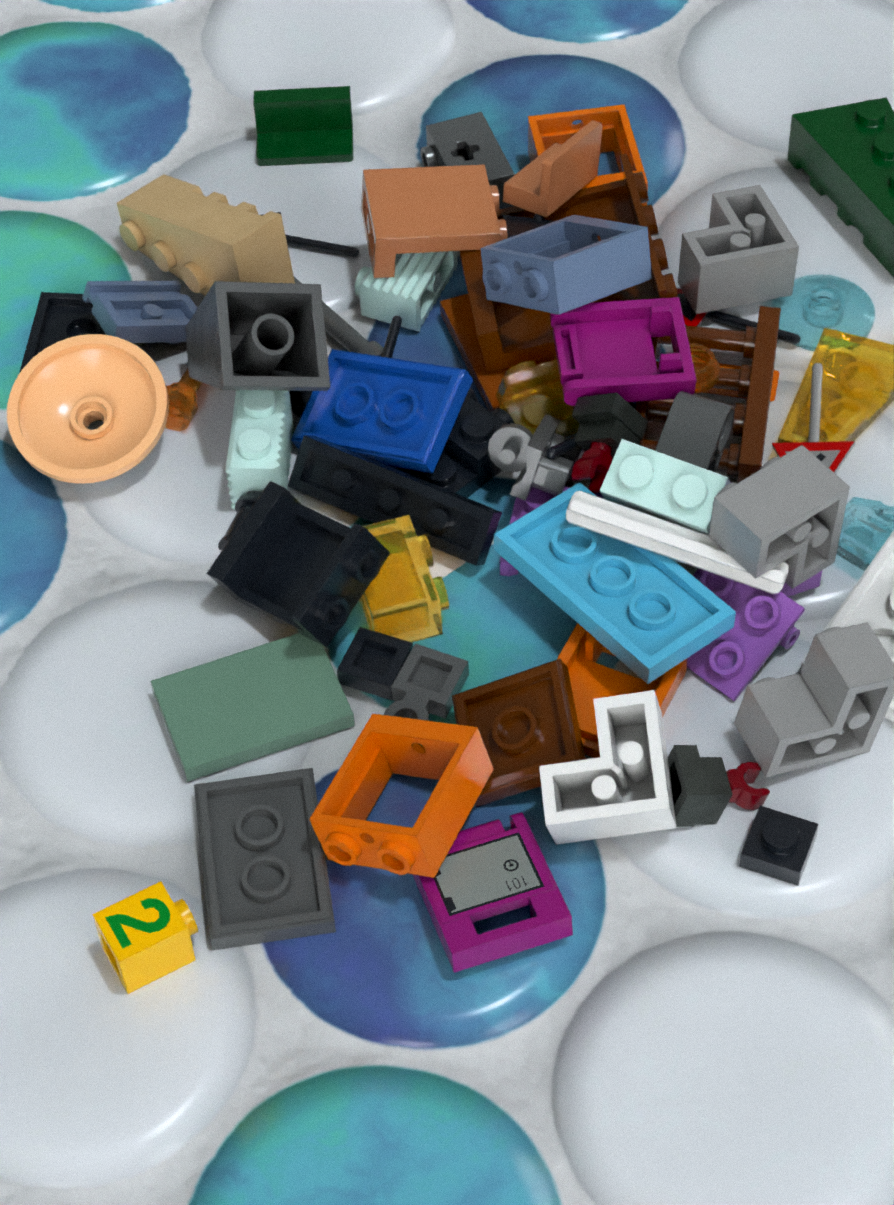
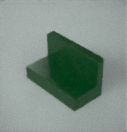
(304, 126)

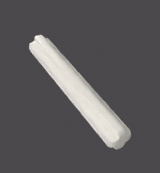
(666, 540)

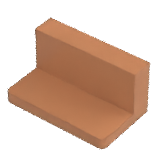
(556, 173)

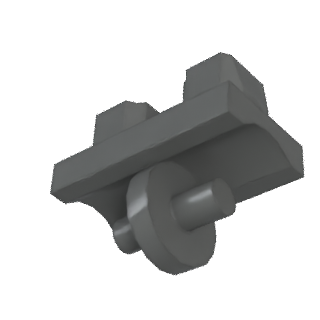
(517, 449)

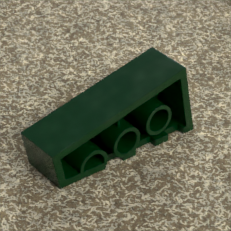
(852, 162)

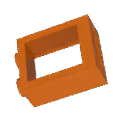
(616, 136)
(390, 747)

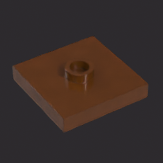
(524, 725)

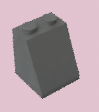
(259, 337)

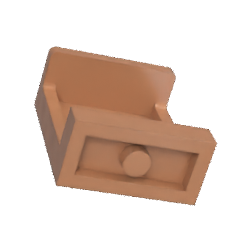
(428, 212)

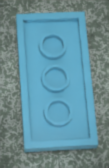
(621, 594)

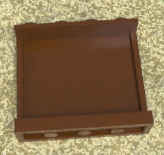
(522, 334)

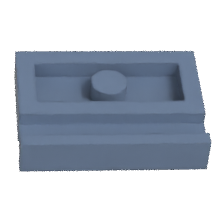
(141, 309)

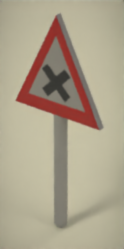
(829, 453)

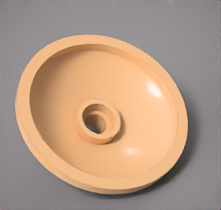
(83, 383)

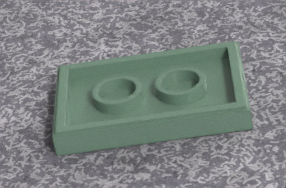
(251, 704)

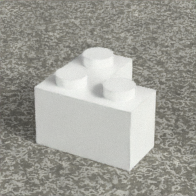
(624, 787)

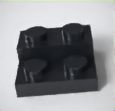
(465, 458)

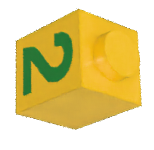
(146, 936)

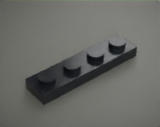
(385, 493)

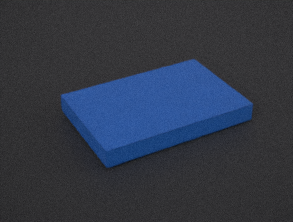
(386, 408)

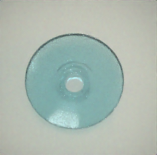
(823, 303)

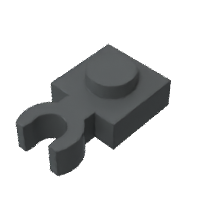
(427, 684)

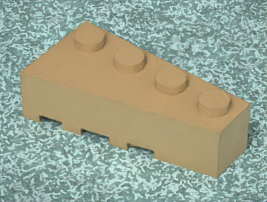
(204, 235)

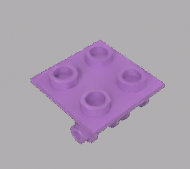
(759, 627)

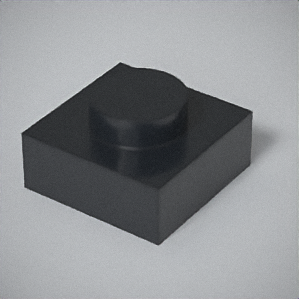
(373, 662)
(778, 845)

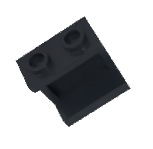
(298, 565)

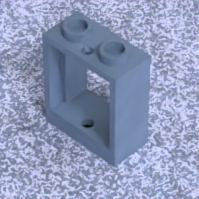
(566, 263)

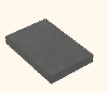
(262, 859)

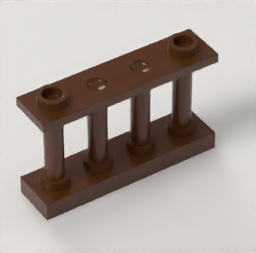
(751, 382)

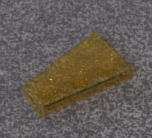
(854, 388)

